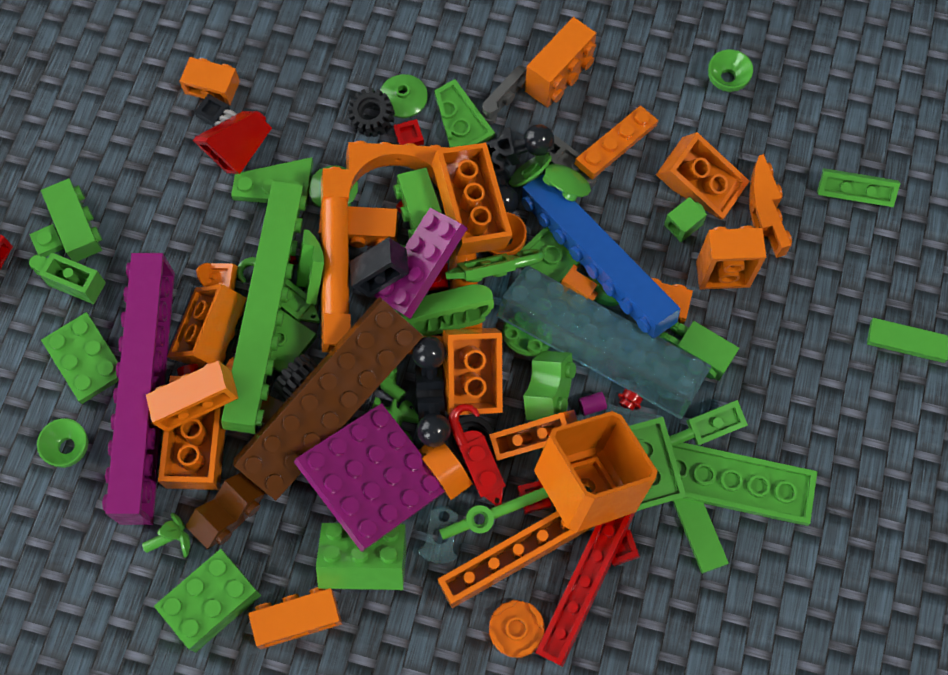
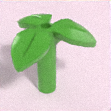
(168, 532)

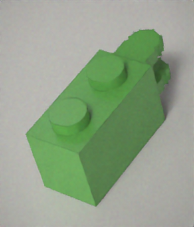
(68, 276)
(704, 346)

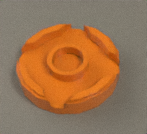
(516, 629)

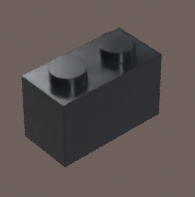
(379, 267)

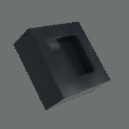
(211, 109)

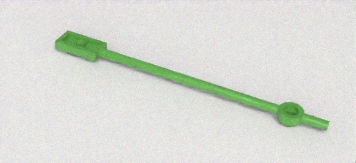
(701, 429)

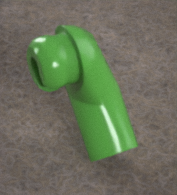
(391, 388)

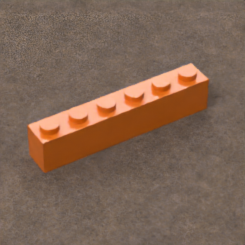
(506, 559)

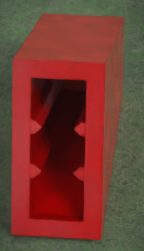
(234, 140)

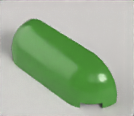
(452, 309)

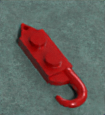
(477, 456)

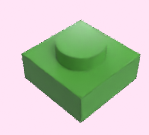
(47, 241)

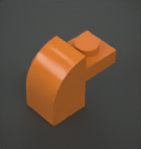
(446, 469)

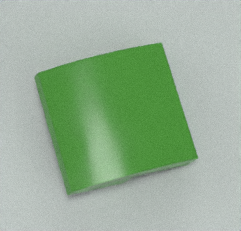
(310, 266)

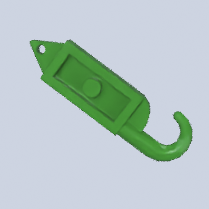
(494, 265)
(296, 302)

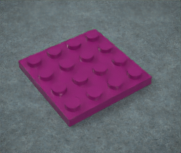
(370, 476)

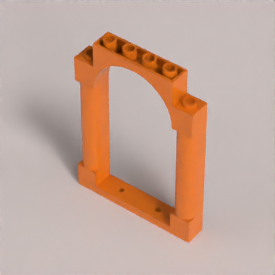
(335, 191)

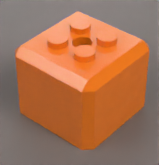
(598, 455)

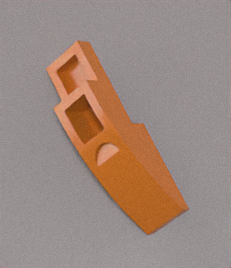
(763, 203)

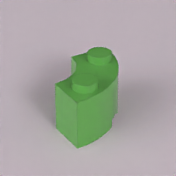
(549, 384)

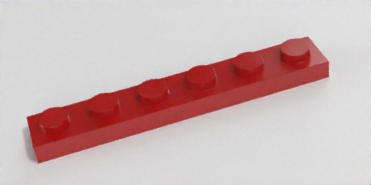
(582, 589)

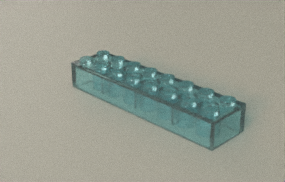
(603, 341)

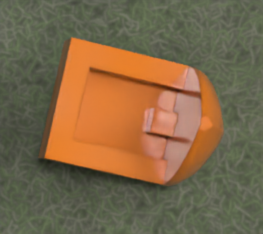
(217, 273)

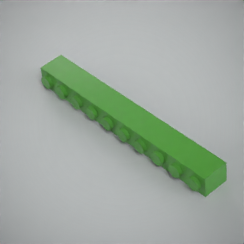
(263, 307)

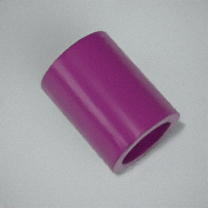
(592, 403)

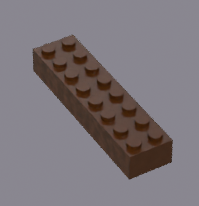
(327, 397)

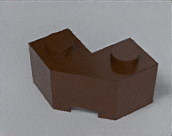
(233, 504)

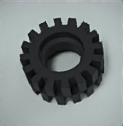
(371, 99)
(294, 375)

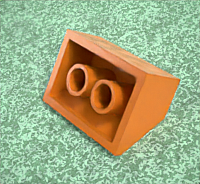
(207, 325)

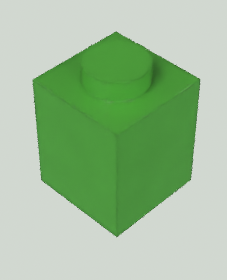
(685, 219)

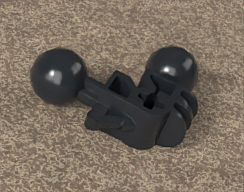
(536, 140)
(433, 425)

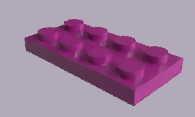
(426, 256)

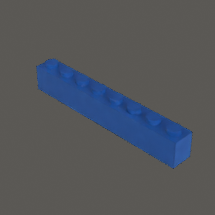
(601, 258)

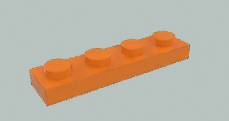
(616, 142)

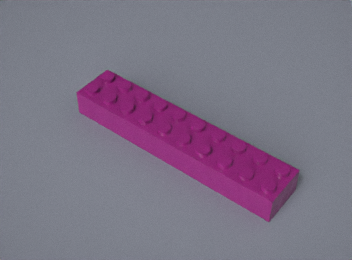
(140, 371)

